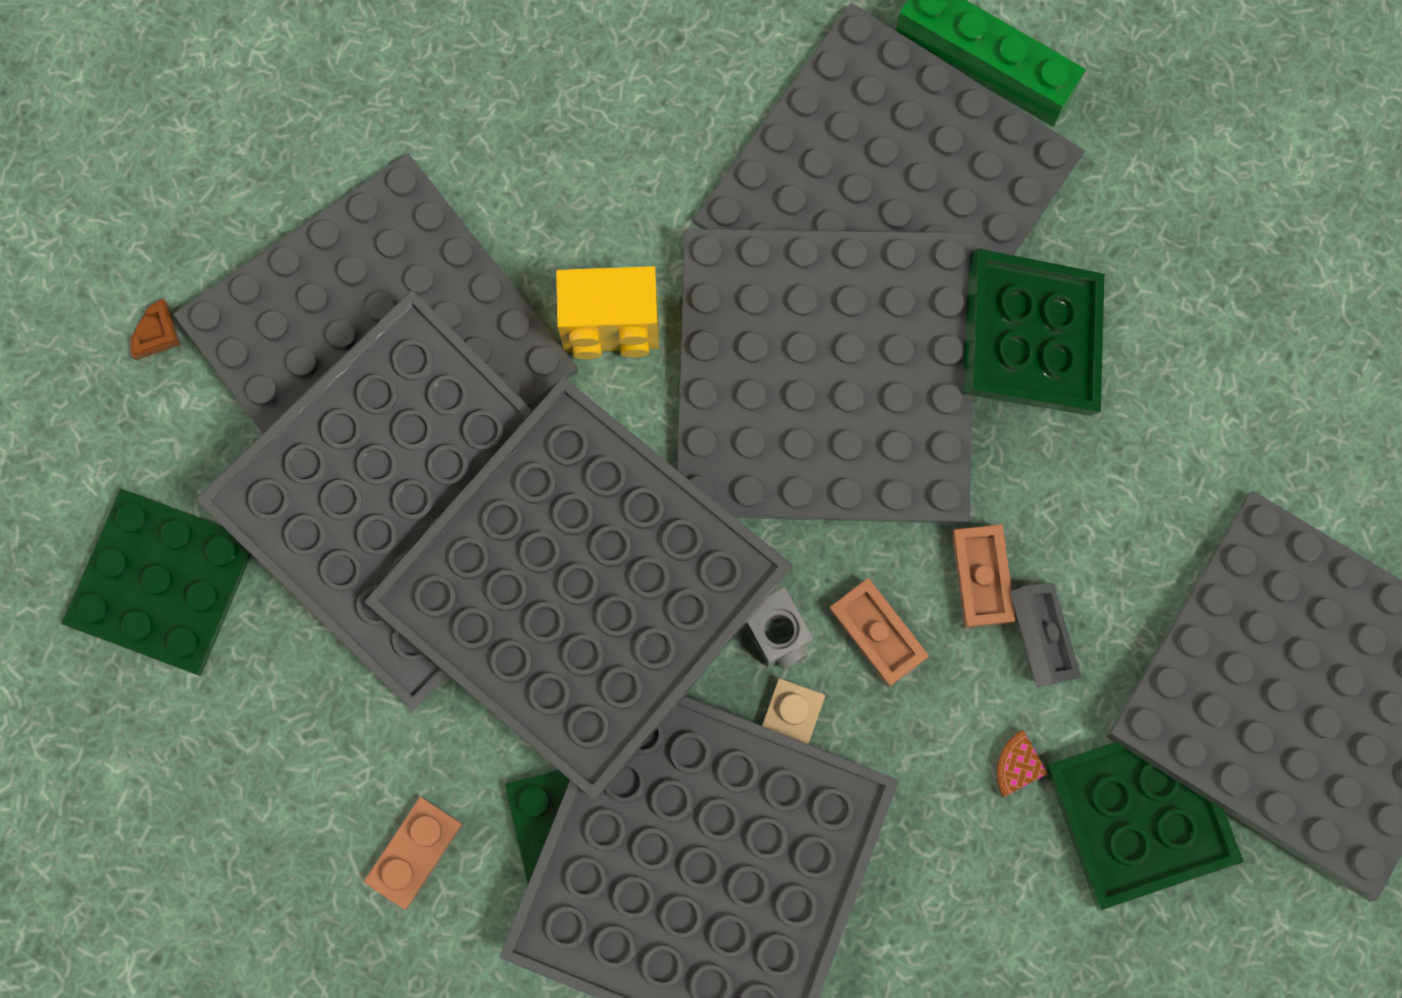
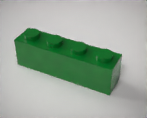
(993, 54)

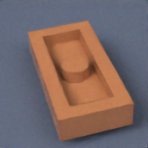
(983, 576)
(878, 632)
(413, 853)

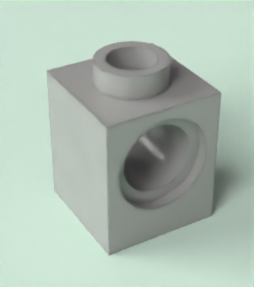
(780, 607)

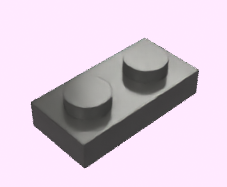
(1045, 634)

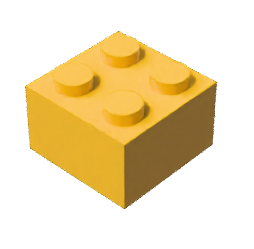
(608, 311)

